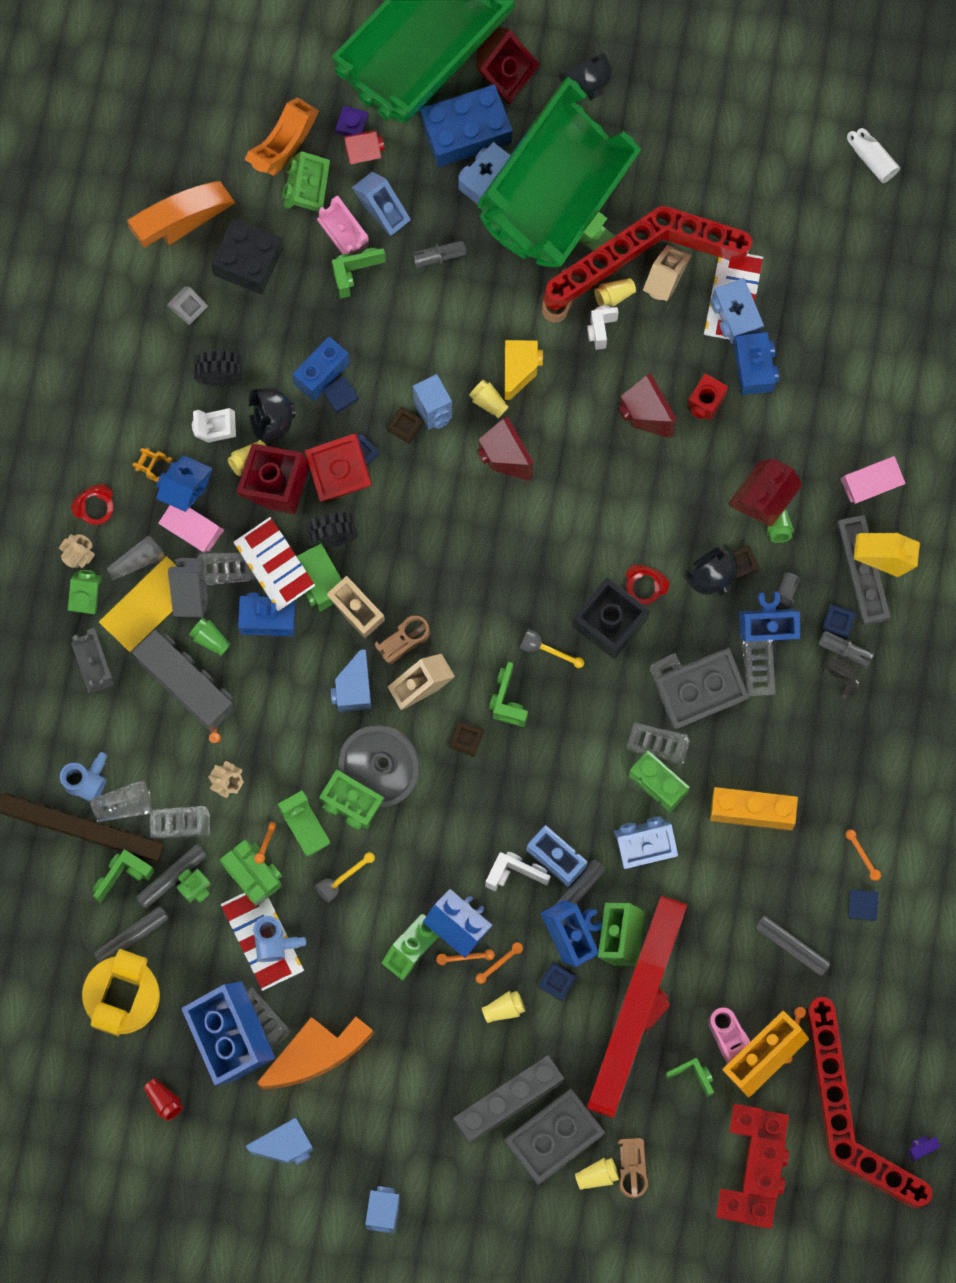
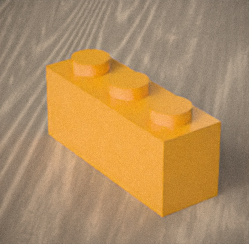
(753, 808)
(765, 1054)

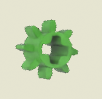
(193, 885)

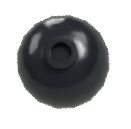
(591, 75)
(271, 413)
(713, 572)

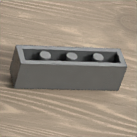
(183, 680)
(508, 1100)

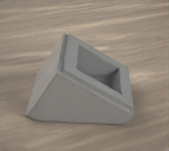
(187, 305)

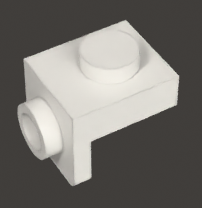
(596, 330)
(214, 425)

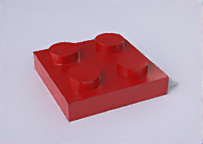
(338, 468)

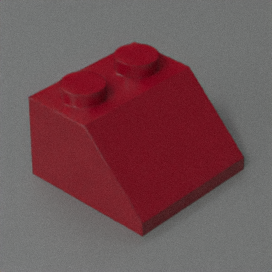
(273, 478)
(766, 491)

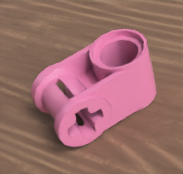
(730, 1036)

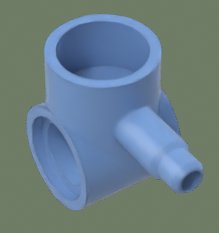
(91, 783)
(273, 948)

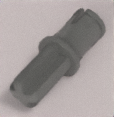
(438, 253)
(845, 649)

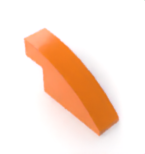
(180, 213)
(314, 1053)

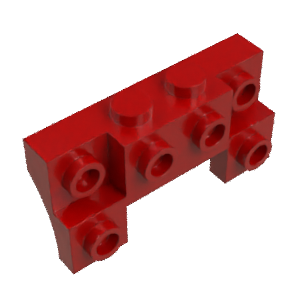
(763, 1167)

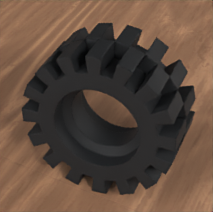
(218, 368)
(331, 530)

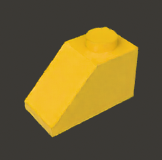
(520, 365)
(887, 552)

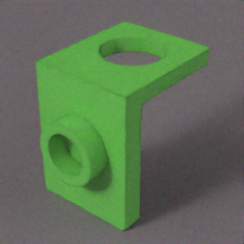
(702, 1074)

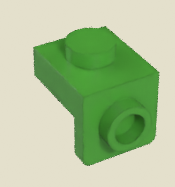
(84, 592)

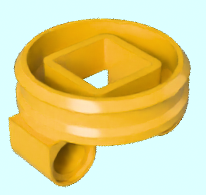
(128, 968)

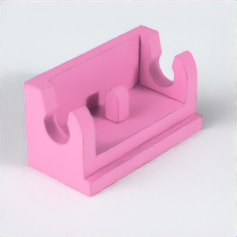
(343, 228)
(872, 480)
(191, 527)

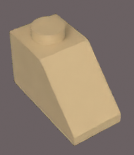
(666, 273)
(356, 607)
(421, 680)

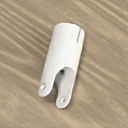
(873, 155)

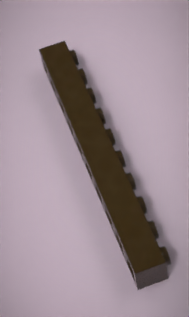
(83, 829)

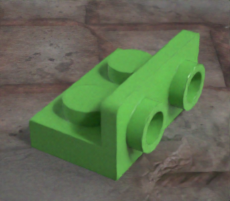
(306, 181)
(350, 800)

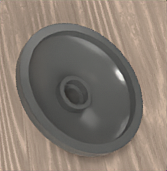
(362, 762)

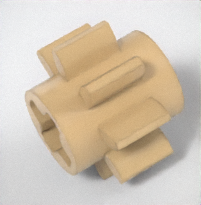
(76, 551)
(226, 779)

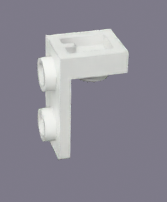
(499, 874)

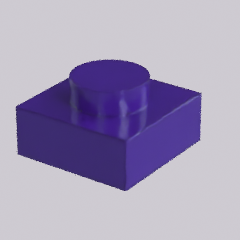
(351, 121)
(923, 1147)

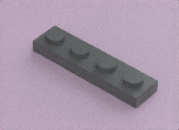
(865, 578)

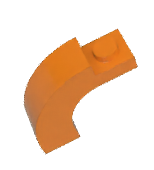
(284, 139)

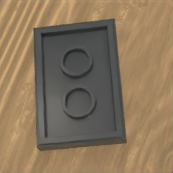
(701, 688)
(554, 1136)

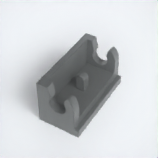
(188, 587)
(92, 661)

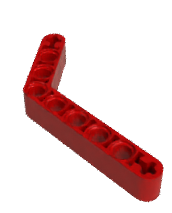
(634, 247)
(637, 1006)
(842, 1109)

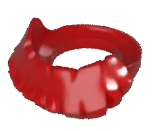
(100, 491)
(661, 582)

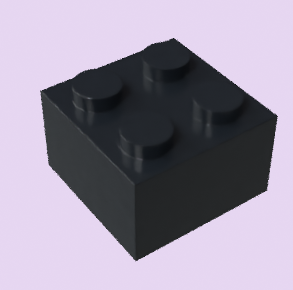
(247, 256)
(610, 618)

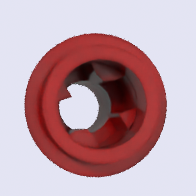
(163, 1100)

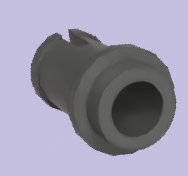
(787, 590)

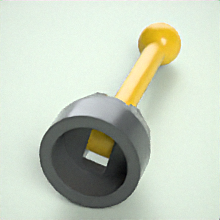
(533, 642)
(329, 889)

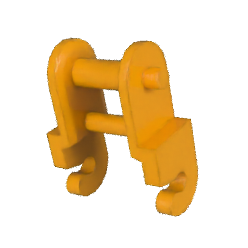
(146, 452)

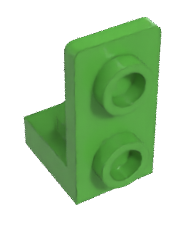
(597, 235)
(346, 262)
(513, 712)
(303, 823)
(136, 869)
(409, 948)

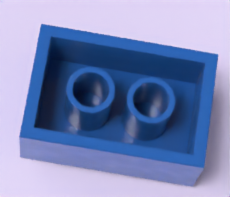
(465, 125)
(228, 1033)

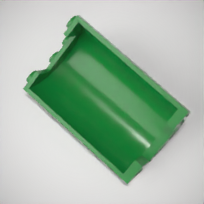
(413, 50)
(555, 180)

